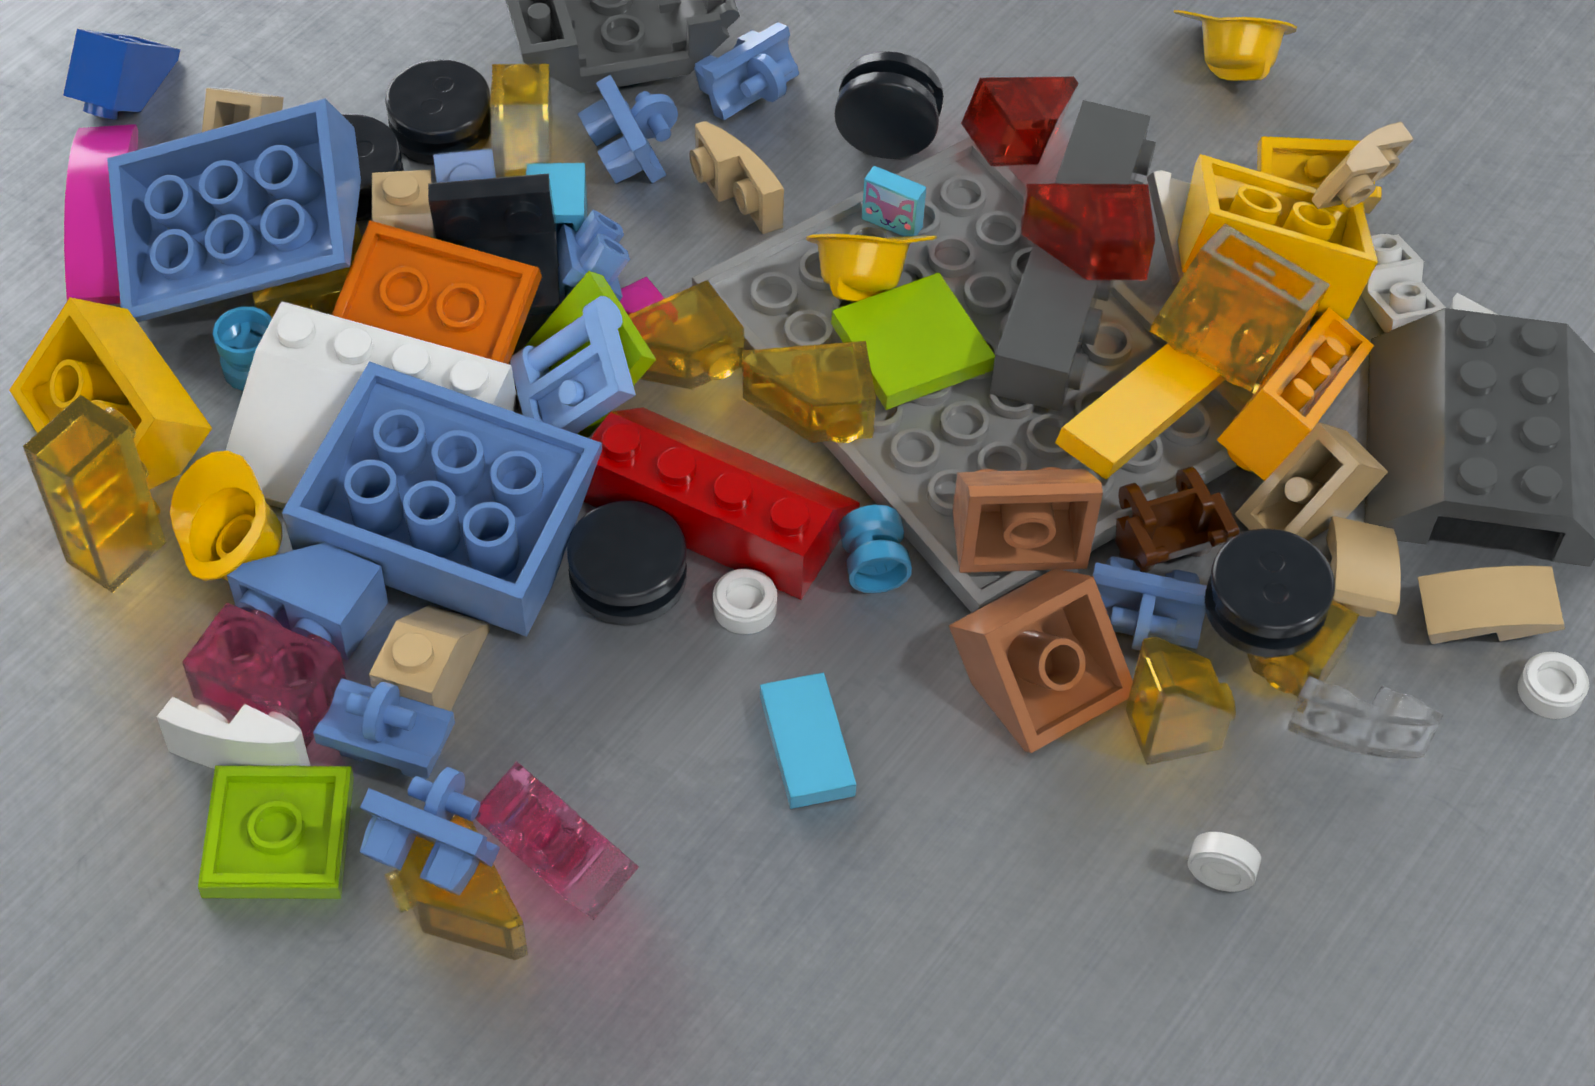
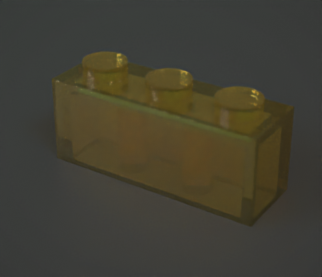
(96, 492)

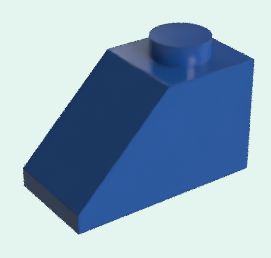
(116, 71)

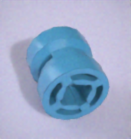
(236, 340)
(876, 556)

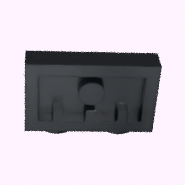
(505, 219)

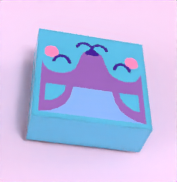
(893, 202)

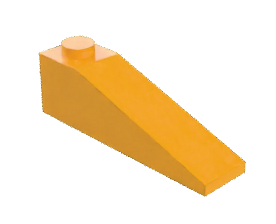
(1295, 395)

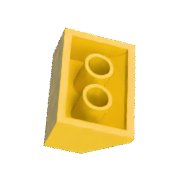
(1281, 216)
(112, 362)

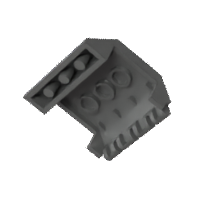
(619, 37)
(1484, 427)

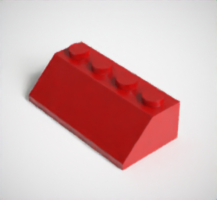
(721, 497)

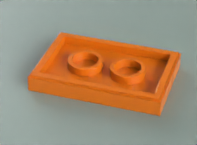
(438, 292)

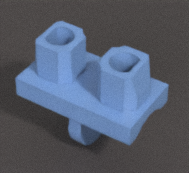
(750, 71)
(648, 118)
(591, 249)
(1151, 603)
(385, 727)
(455, 847)

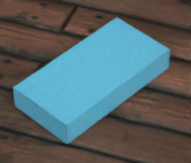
(807, 740)

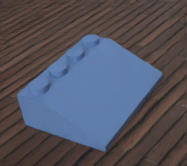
(234, 209)
(446, 496)

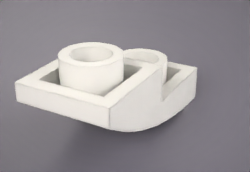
(1396, 285)
(248, 740)

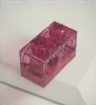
(266, 675)
(555, 841)

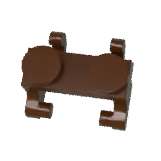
(1172, 524)

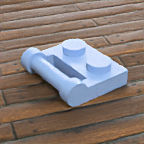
(585, 384)

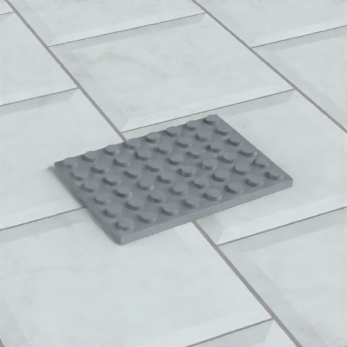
(964, 428)

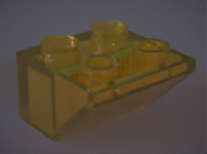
(1239, 308)

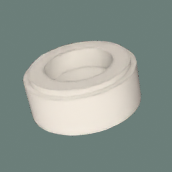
(745, 601)
(1553, 685)
(1224, 861)

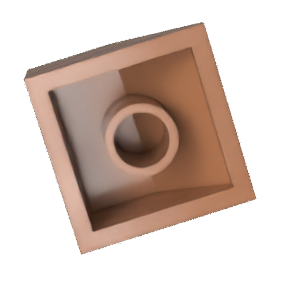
(1025, 519)
(1044, 657)

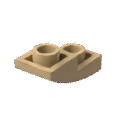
(1367, 162)
(737, 172)
(1365, 566)
(1491, 600)

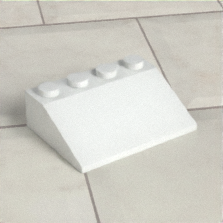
(308, 372)

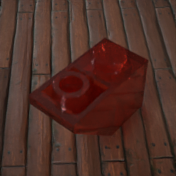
(1017, 116)
(1092, 227)

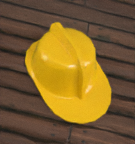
(1240, 45)
(862, 264)
(222, 516)

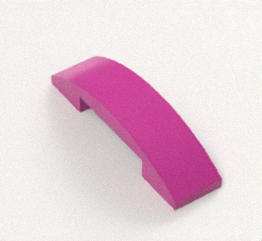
(88, 216)

